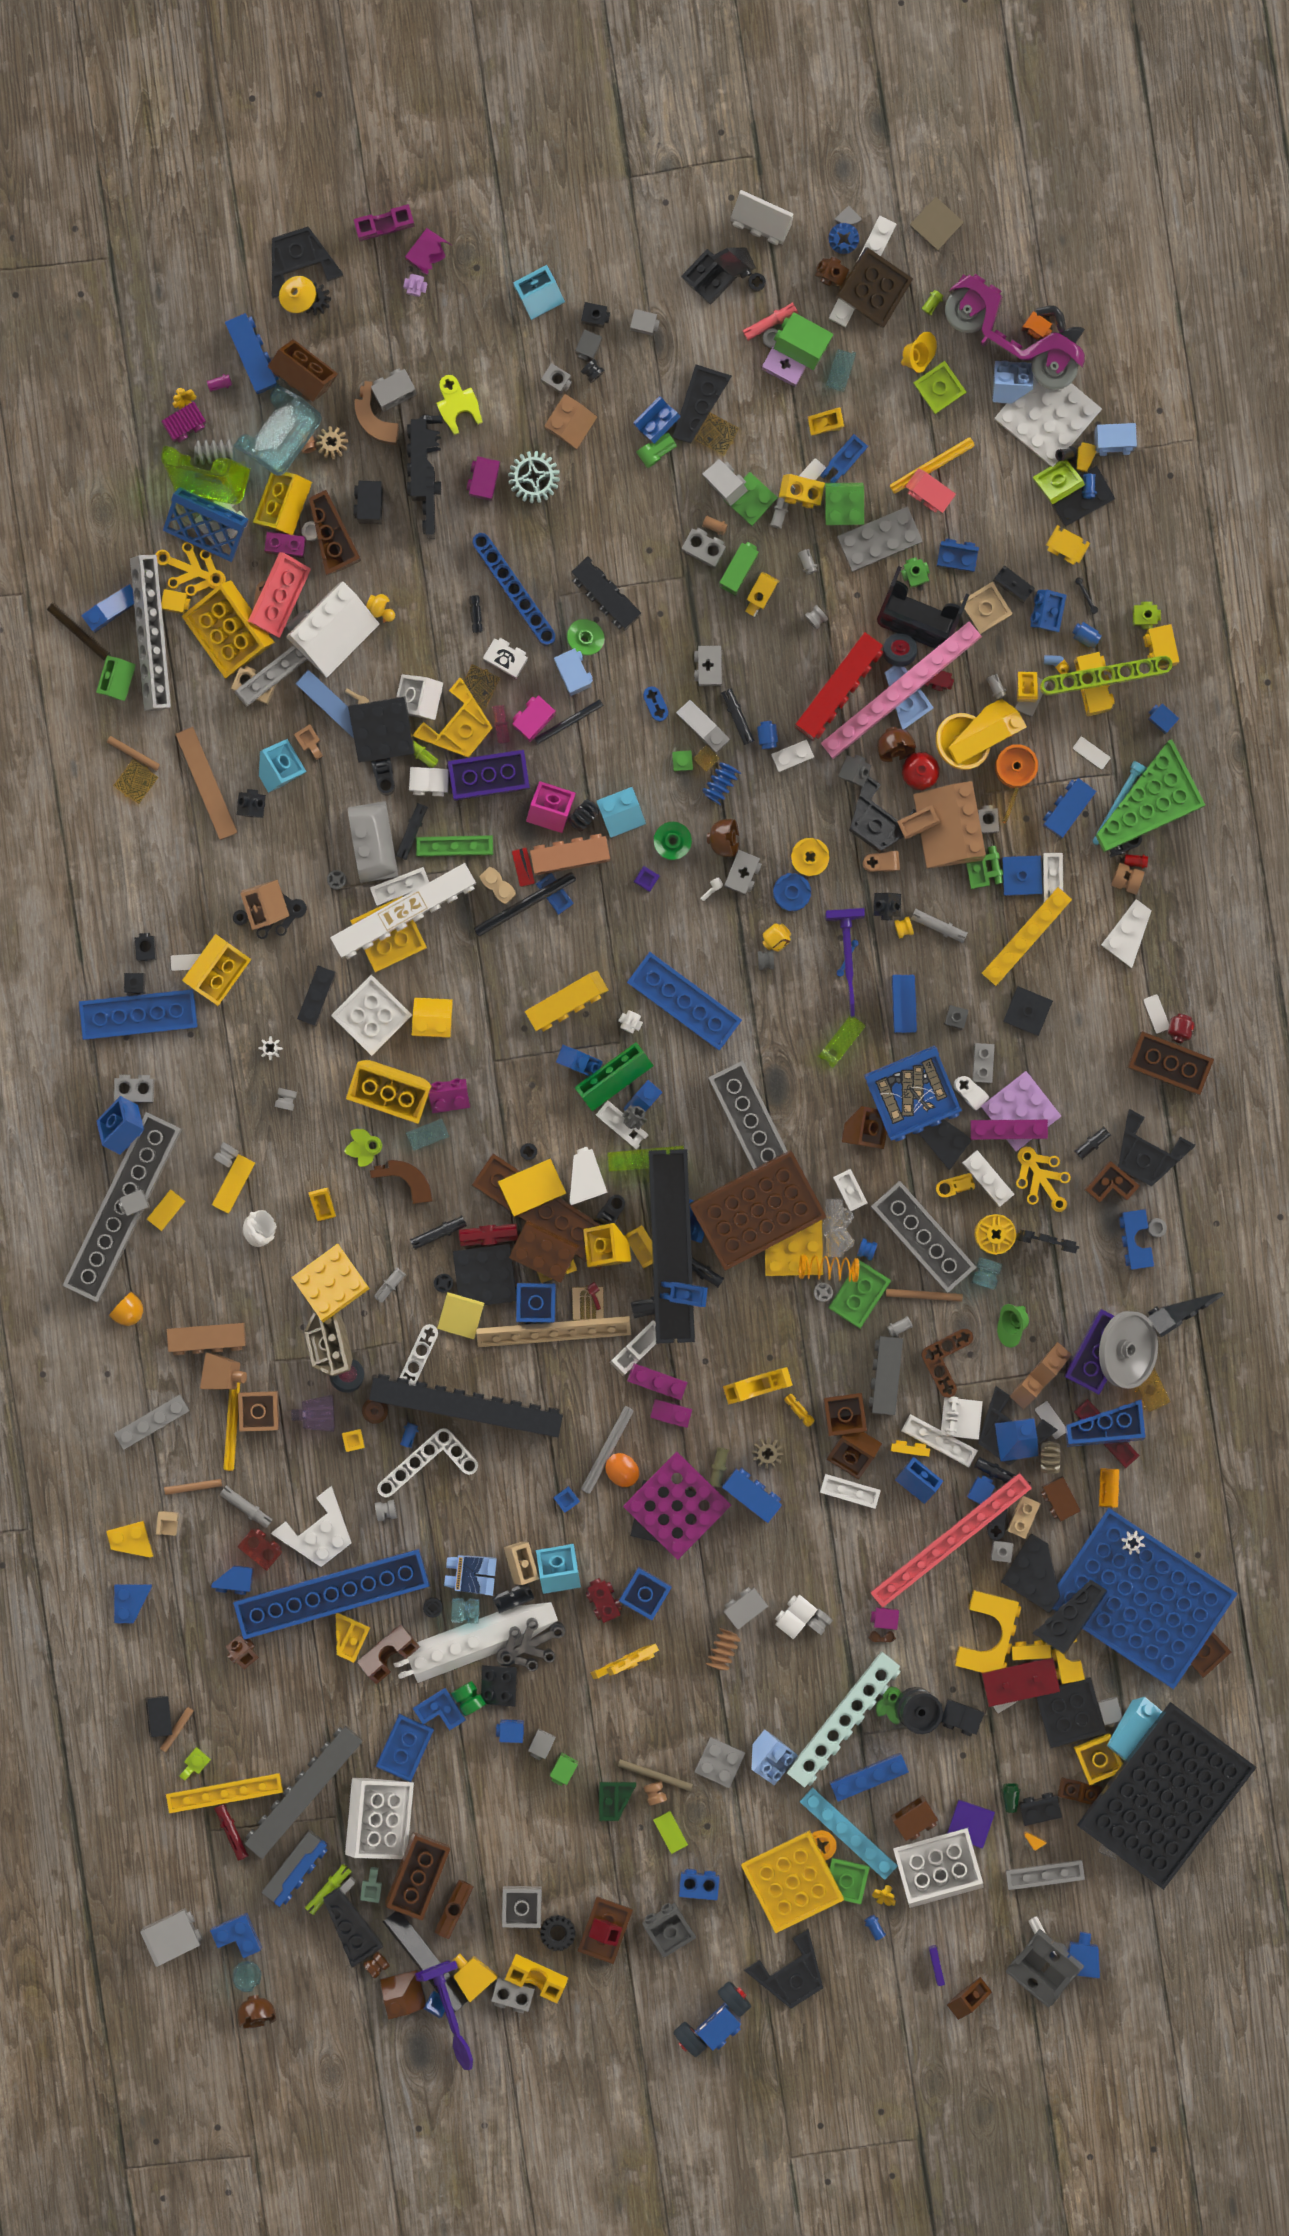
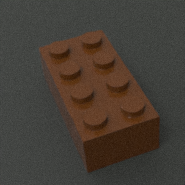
(1170, 1063)
(417, 1876)

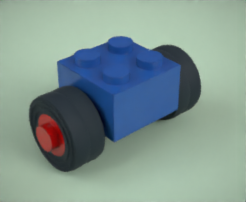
(716, 2026)

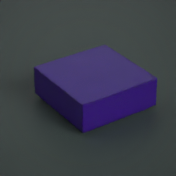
(646, 879)

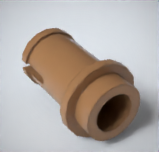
(715, 525)

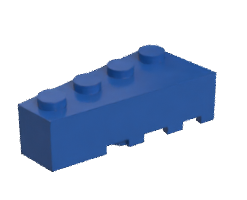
(1112, 1426)

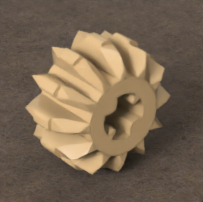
(333, 436)

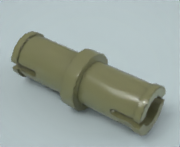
(719, 1467)

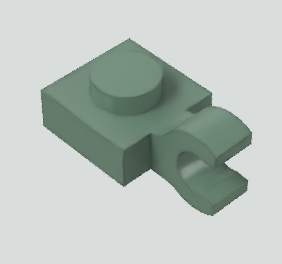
(371, 1889)

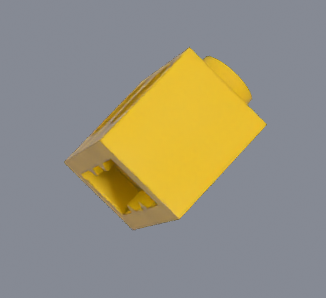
(802, 487)

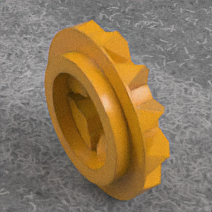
(830, 1847)

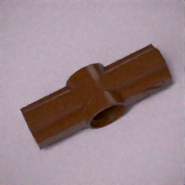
(448, 1920)

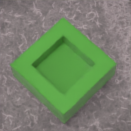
(682, 760)

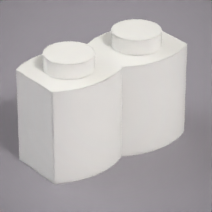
(429, 780)
(795, 1616)

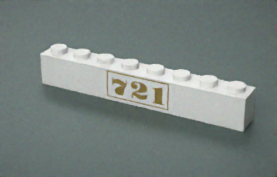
(403, 910)

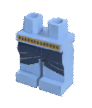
(466, 1577)

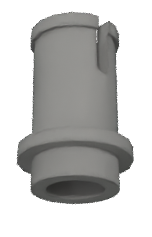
(807, 561)
(996, 686)
(899, 1327)

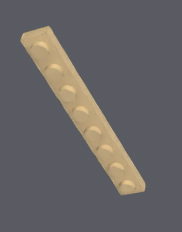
(553, 1331)

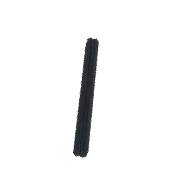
(525, 904)

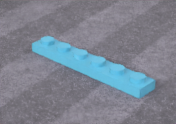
(848, 1833)

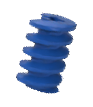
(720, 782)

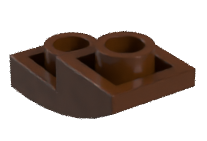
(1078, 1791)

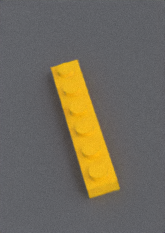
(1026, 936)
(224, 1793)

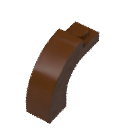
(414, 1177)

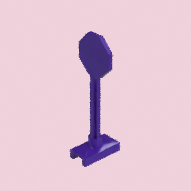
(845, 917)
(459, 2045)

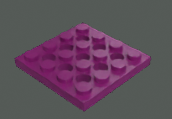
(704, 1491)

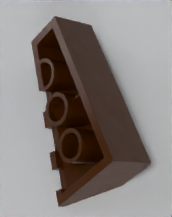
(334, 541)

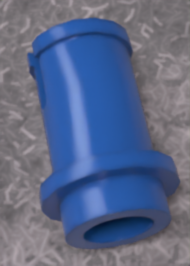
(1089, 487)
(409, 1435)
(874, 1927)

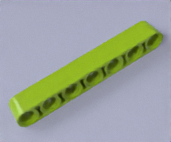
(1114, 670)

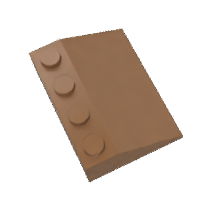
(959, 834)

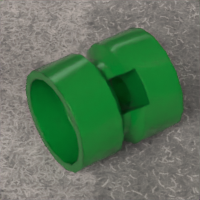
(468, 1698)

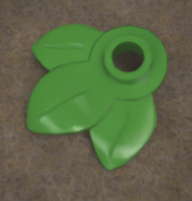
(887, 1706)

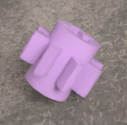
(415, 285)

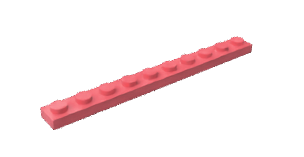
(951, 1540)

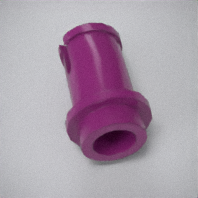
(220, 382)

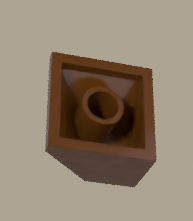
(865, 1129)
(402, 1994)

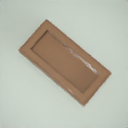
(918, 822)

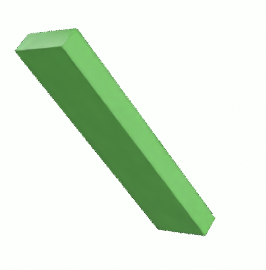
(454, 846)

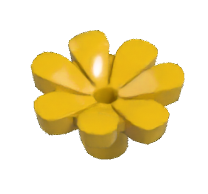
(183, 398)
(884, 1896)

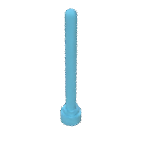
(1136, 771)

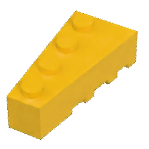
(566, 1000)

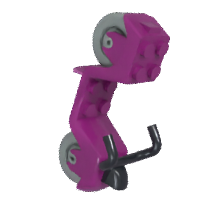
(1054, 358)

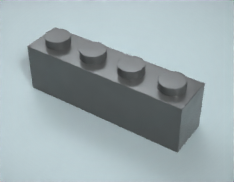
(886, 1376)

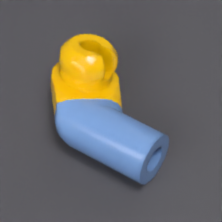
(1059, 663)

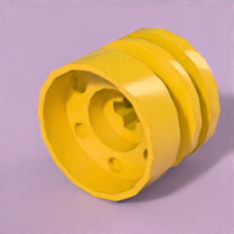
(983, 1234)

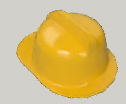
(920, 352)

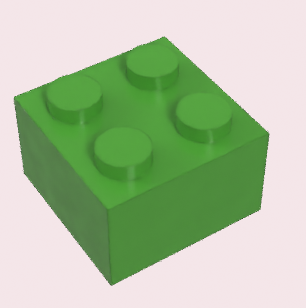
(844, 503)

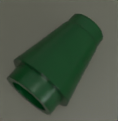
(1011, 1796)

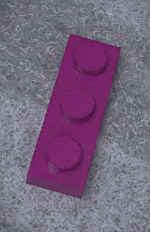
(657, 1381)

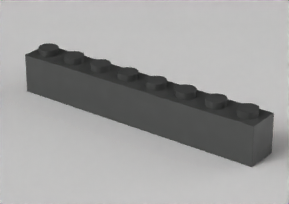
(303, 1792)

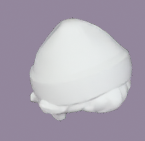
(259, 1228)

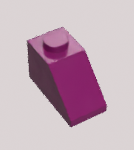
(671, 1413)

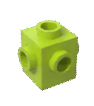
(1139, 618)

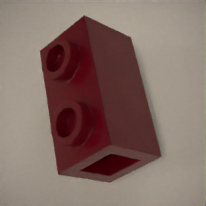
(601, 1595)

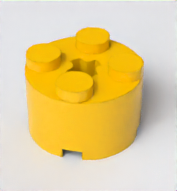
(1068, 545)

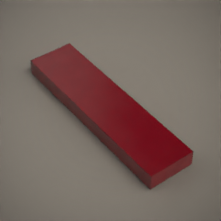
(1121, 1451)

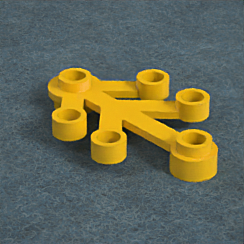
(193, 570)
(1040, 1176)

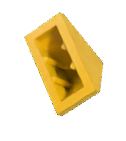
(1027, 687)
(322, 1204)

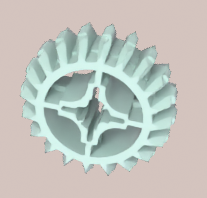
(525, 478)

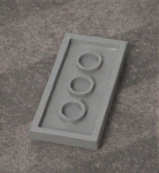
(879, 539)

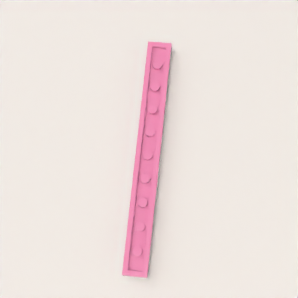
(901, 690)

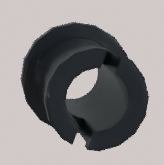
(1067, 454)

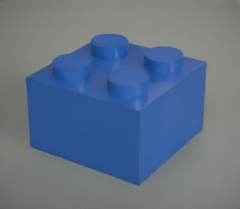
(120, 1125)
(535, 1302)
(645, 1593)

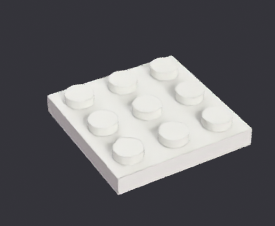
(371, 1015)

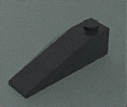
(1171, 1316)

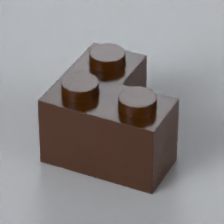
(1111, 1178)

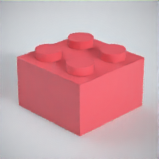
(926, 488)

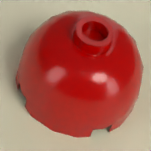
(920, 771)

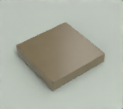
(936, 223)

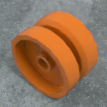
(1016, 777)

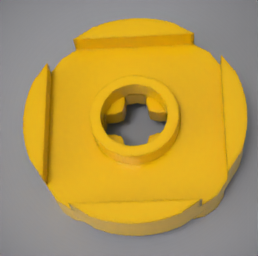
(812, 846)

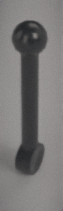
(1094, 609)

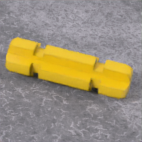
(799, 1410)

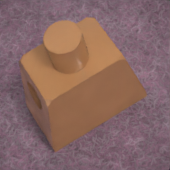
(221, 1373)

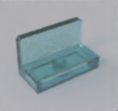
(841, 370)
(427, 1134)

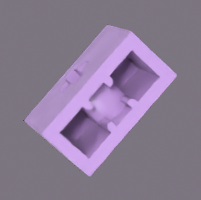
(774, 367)

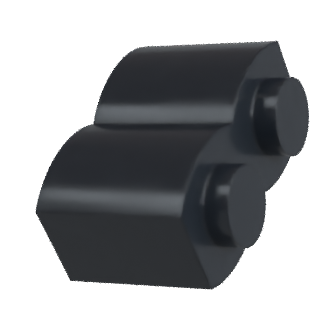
(962, 1717)

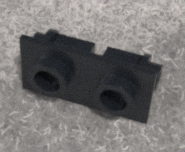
(516, 1597)

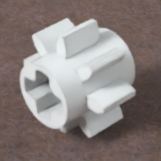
(630, 1022)
(276, 1048)
(1130, 1537)

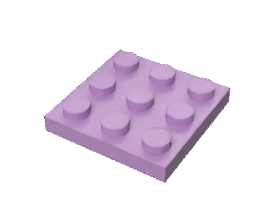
(1020, 1101)

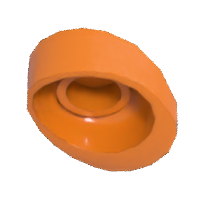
(622, 1470)

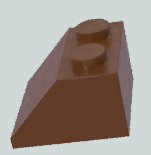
(845, 1414)
(854, 1453)

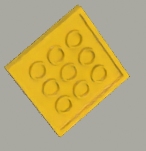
(792, 1881)

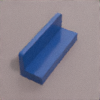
(904, 1003)

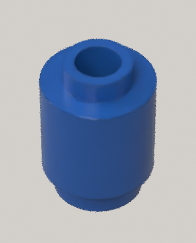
(1086, 635)
(767, 735)

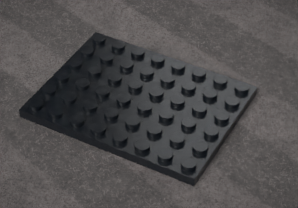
(1166, 1796)

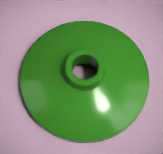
(590, 631)

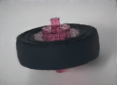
(349, 1380)

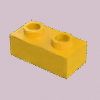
(1025, 1651)

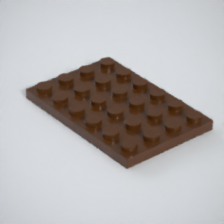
(757, 1210)

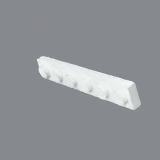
(876, 242)

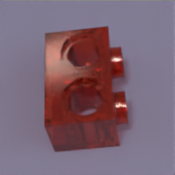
(256, 1553)

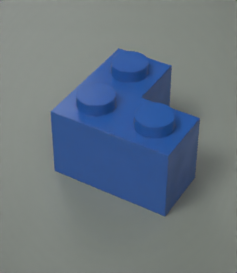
(239, 1930)

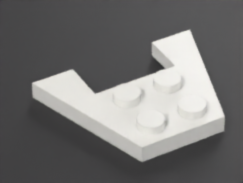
(323, 1538)

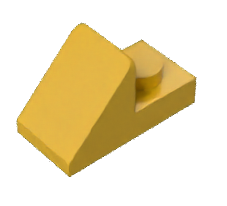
(826, 421)

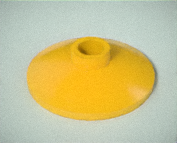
(302, 300)

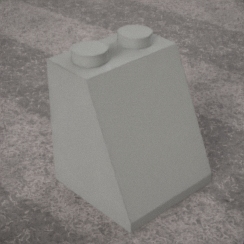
(171, 1936)

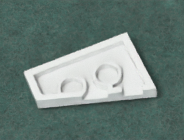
(1128, 933)

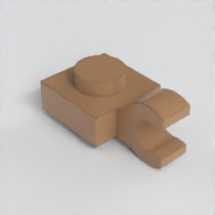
(308, 739)

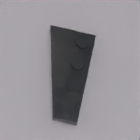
(702, 394)
(1071, 1617)
(354, 1932)

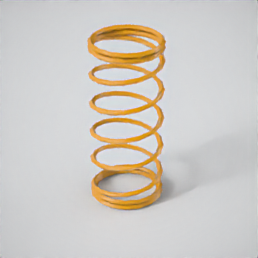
(854, 1268)

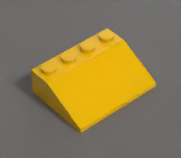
(224, 629)

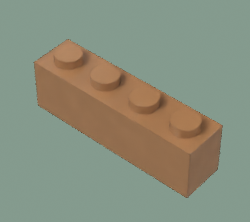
(206, 1337)

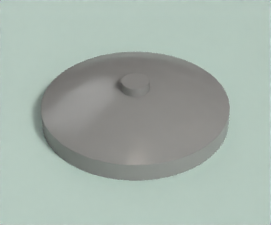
(1128, 1349)

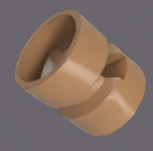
(1134, 880)

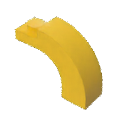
(757, 1385)

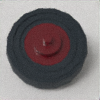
(899, 650)

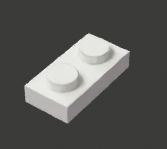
(792, 755)
(850, 1190)

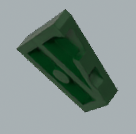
(613, 1799)

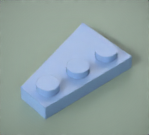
(914, 706)

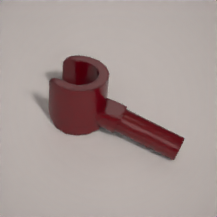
(593, 1289)

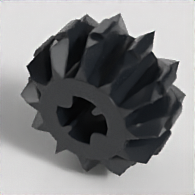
(323, 298)
(583, 815)

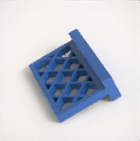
(206, 509)

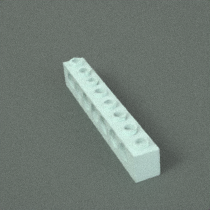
(881, 1662)

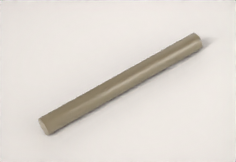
(655, 1775)

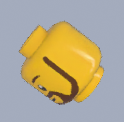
(776, 937)

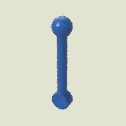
(840, 972)

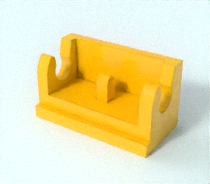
(641, 1245)

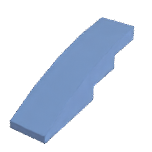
(326, 700)

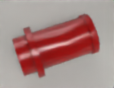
(1136, 860)

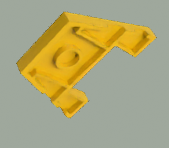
(464, 730)
(627, 1662)

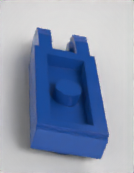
(845, 458)
(685, 1293)

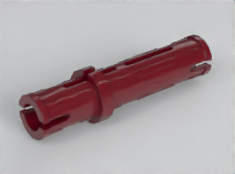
(227, 1824)

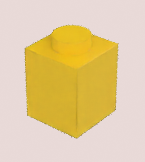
(175, 601)

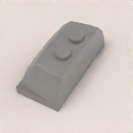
(372, 842)

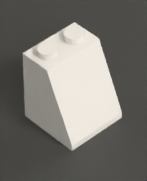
(586, 1177)

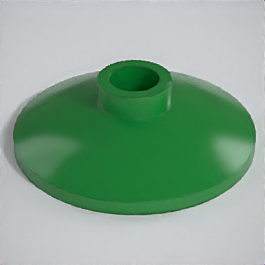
(672, 830)

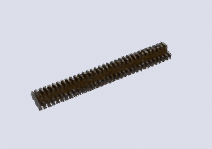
(56, 612)

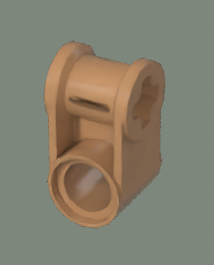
(885, 861)

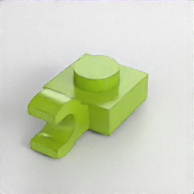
(196, 1762)

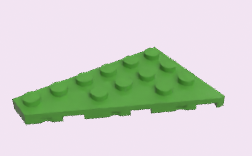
(1156, 799)

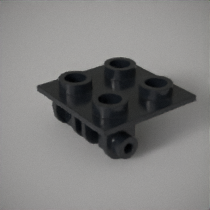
(499, 1685)

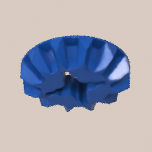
(843, 228)

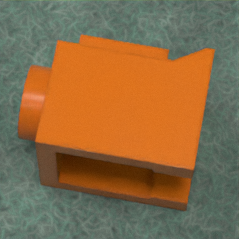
(1037, 326)

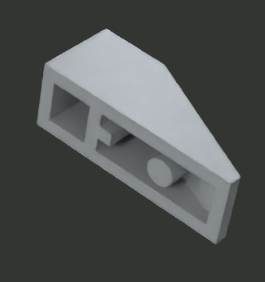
(703, 726)

